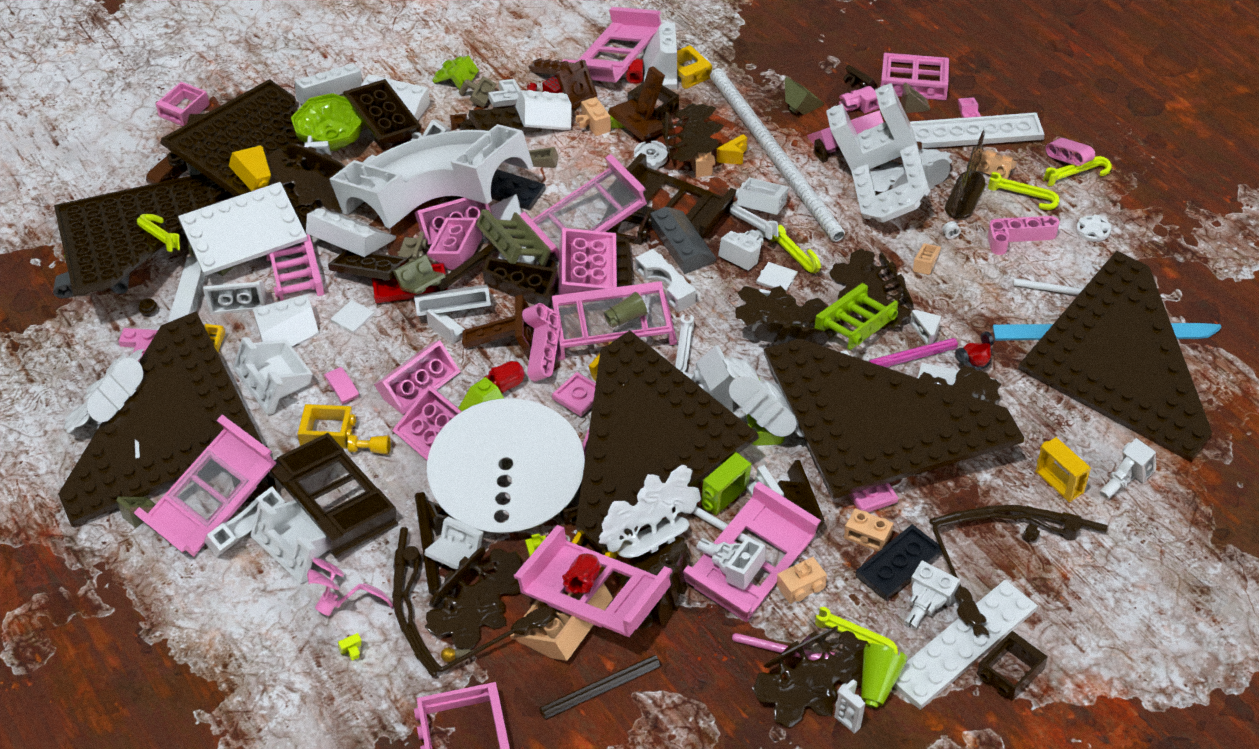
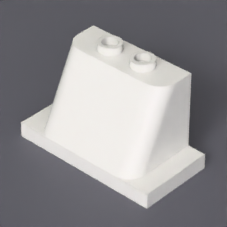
(662, 54)
(270, 371)
(289, 537)

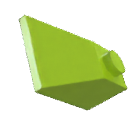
(480, 392)

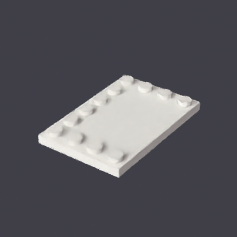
(242, 228)

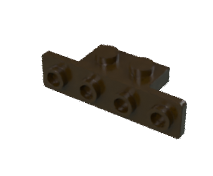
(800, 492)

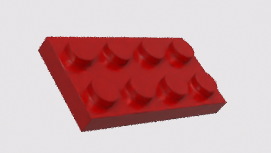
(390, 290)

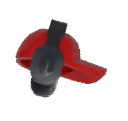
(976, 354)

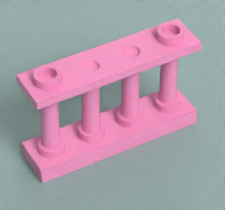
(311, 271)

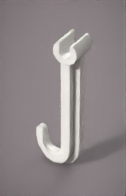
(769, 227)
(684, 343)

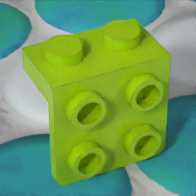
(458, 70)

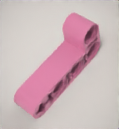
(1020, 229)
(544, 342)

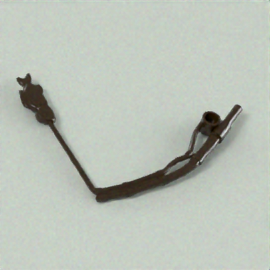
(411, 556)
(967, 607)

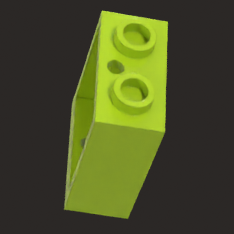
(725, 483)

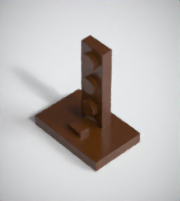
(638, 116)
(503, 328)

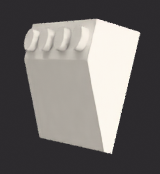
(413, 96)
(346, 232)

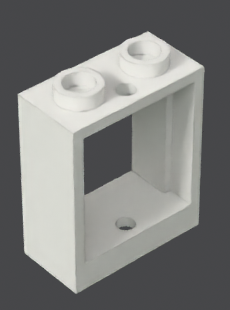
(762, 195)

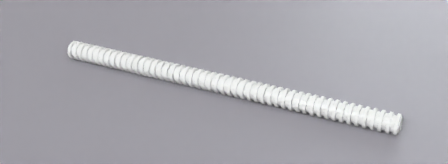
(778, 156)

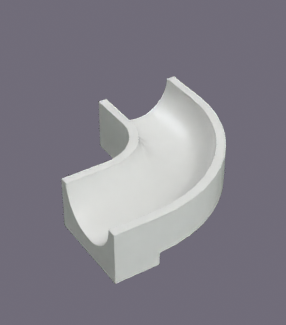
(430, 168)

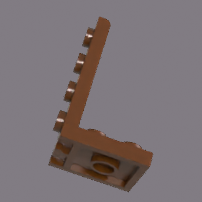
(572, 78)

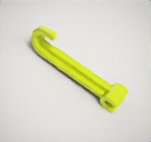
(1055, 174)
(996, 182)
(170, 239)
(810, 265)
(826, 619)

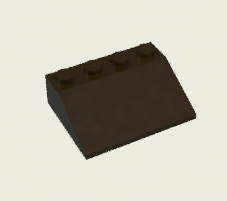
(383, 112)

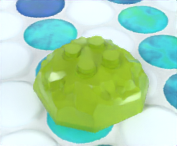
(328, 119)

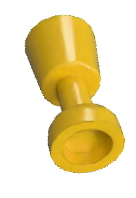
(377, 444)

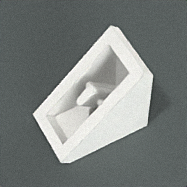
(925, 325)

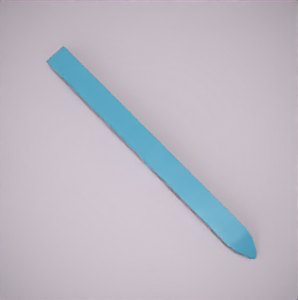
(1036, 331)

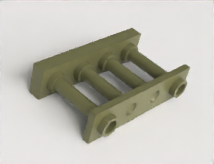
(510, 246)

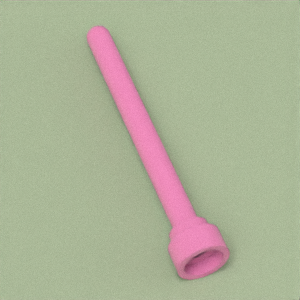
(772, 646)

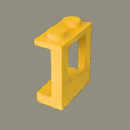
(693, 73)

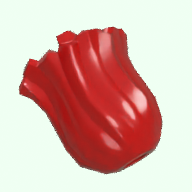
(506, 375)
(581, 574)

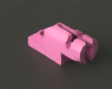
(862, 98)

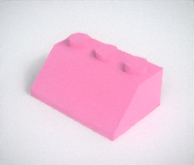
(455, 242)

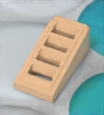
(926, 260)

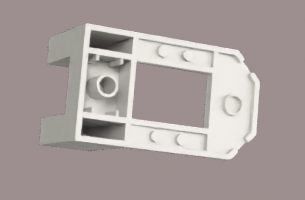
(877, 147)

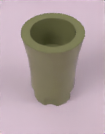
(626, 310)

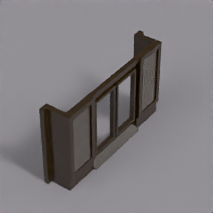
(703, 214)
(348, 523)

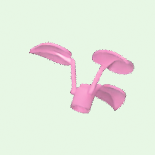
(329, 599)

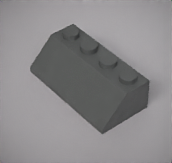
(681, 239)

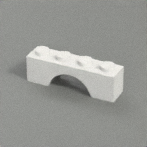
(654, 267)
(237, 528)

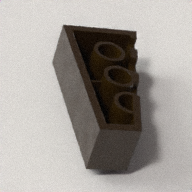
(532, 281)

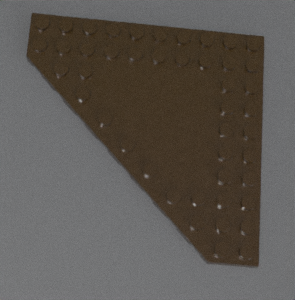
(247, 121)
(103, 233)
(1124, 359)
(168, 415)
(650, 423)
(878, 423)

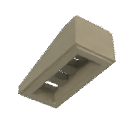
(544, 157)

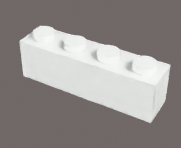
(328, 82)
(452, 300)

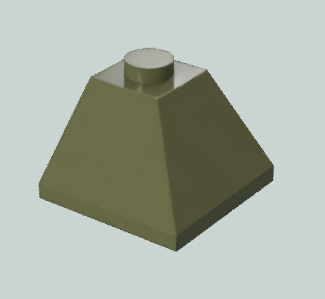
(800, 98)

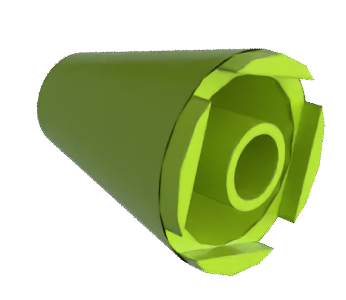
(880, 673)

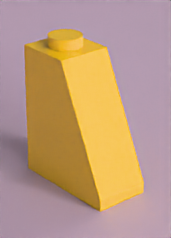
(251, 167)

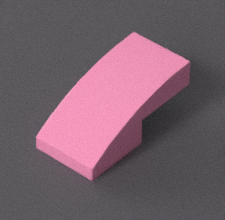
(968, 107)
(341, 385)

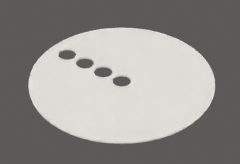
(544, 468)

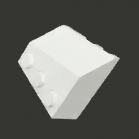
(287, 320)
(713, 377)

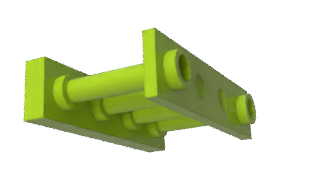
(851, 303)

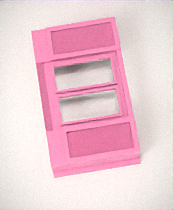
(626, 25)
(773, 520)
(542, 579)

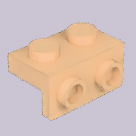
(993, 163)

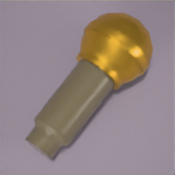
(449, 654)

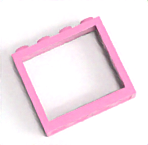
(457, 699)

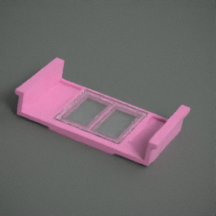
(210, 488)

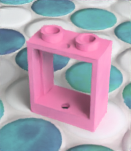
(167, 105)

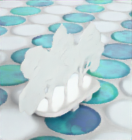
(935, 171)
(109, 393)
(759, 399)
(653, 504)

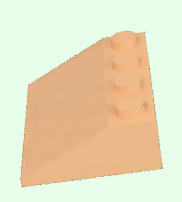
(565, 631)

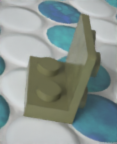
(417, 275)

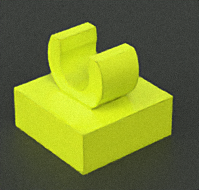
(533, 543)
(351, 646)

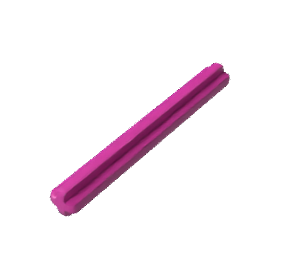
(916, 353)

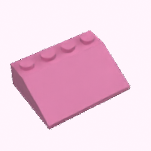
(586, 261)
(425, 420)

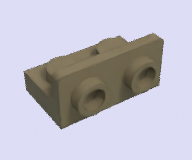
(413, 247)

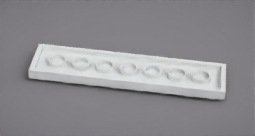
(968, 130)
(959, 648)

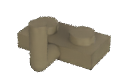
(481, 91)

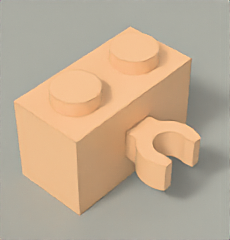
(594, 116)
(801, 580)

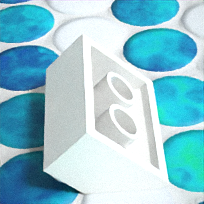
(544, 110)
(235, 297)

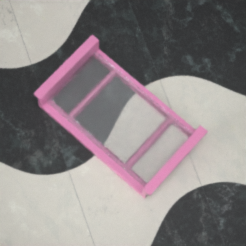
(592, 206)
(585, 321)

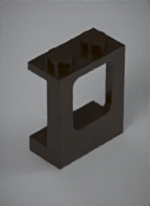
(643, 220)

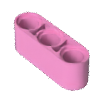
(1070, 151)

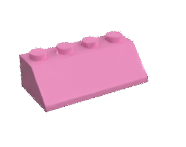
(860, 124)
(432, 218)
(408, 381)

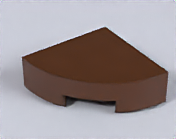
(456, 119)

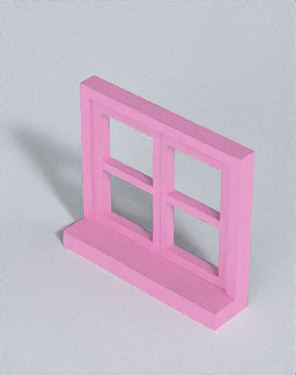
(927, 88)

